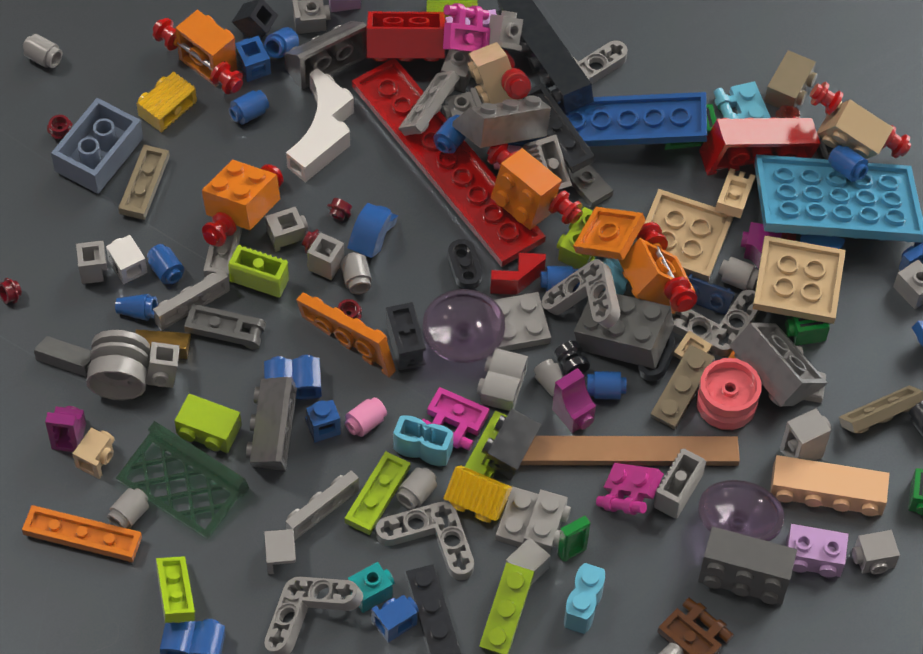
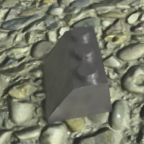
(328, 52)
(505, 121)
(778, 363)
(272, 423)

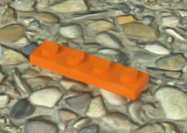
(82, 533)

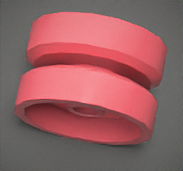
(728, 393)

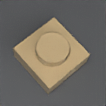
(694, 340)

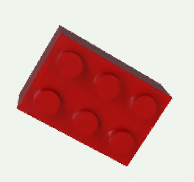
(405, 35)

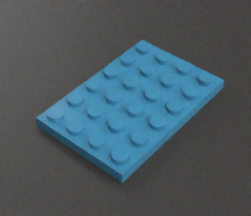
(817, 200)

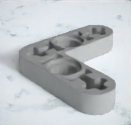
(602, 56)
(592, 279)
(717, 332)
(432, 525)
(301, 602)

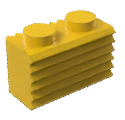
(166, 101)
(477, 493)

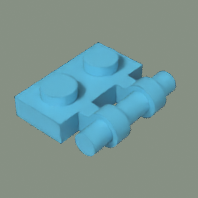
(745, 99)

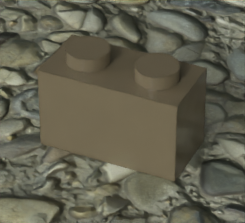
(791, 81)

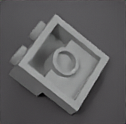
(533, 517)

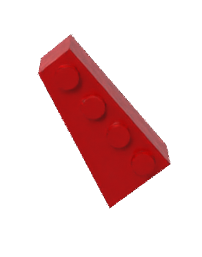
(738, 141)

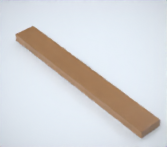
(630, 450)

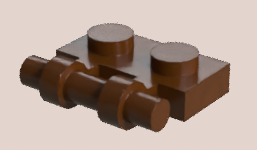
(691, 637)

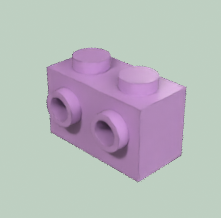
(818, 550)

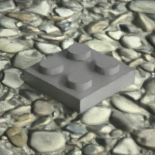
(524, 322)

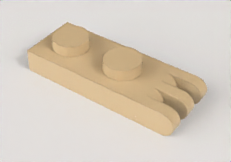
(734, 194)

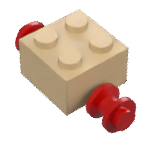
(496, 75)
(854, 126)

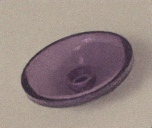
(464, 313)
(741, 509)

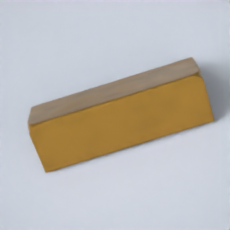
(174, 338)

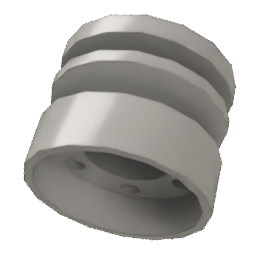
(118, 365)

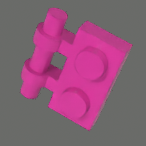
(466, 37)
(459, 412)
(631, 481)

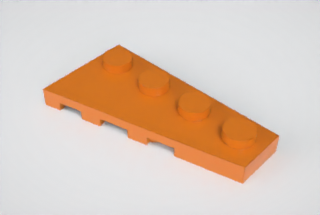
(348, 331)

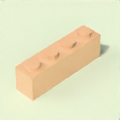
(829, 485)

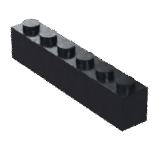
(549, 56)

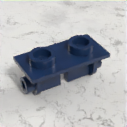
(712, 296)

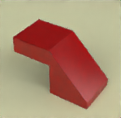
(514, 282)

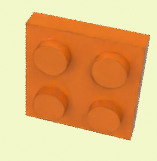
(609, 233)

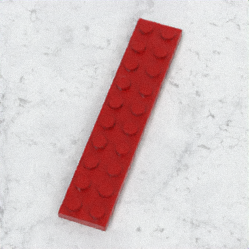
(458, 175)

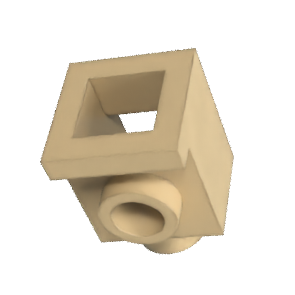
(94, 452)

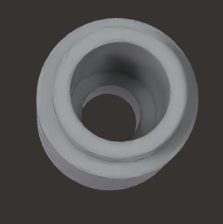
(42, 51)
(356, 273)
(739, 274)
(416, 488)
(128, 508)

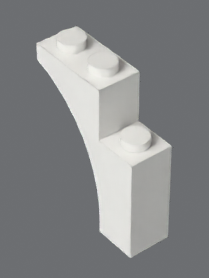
(328, 132)

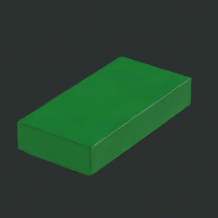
(573, 538)

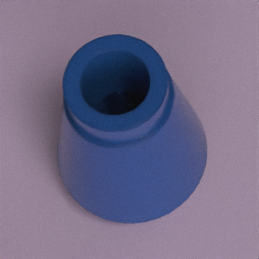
(137, 306)

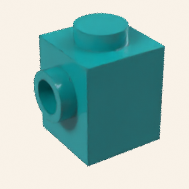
(375, 585)

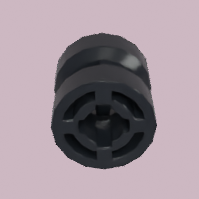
(571, 358)

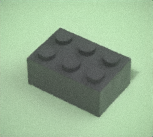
(635, 337)
(747, 566)

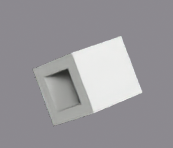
(126, 259)

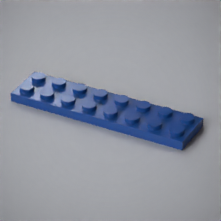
(640, 120)

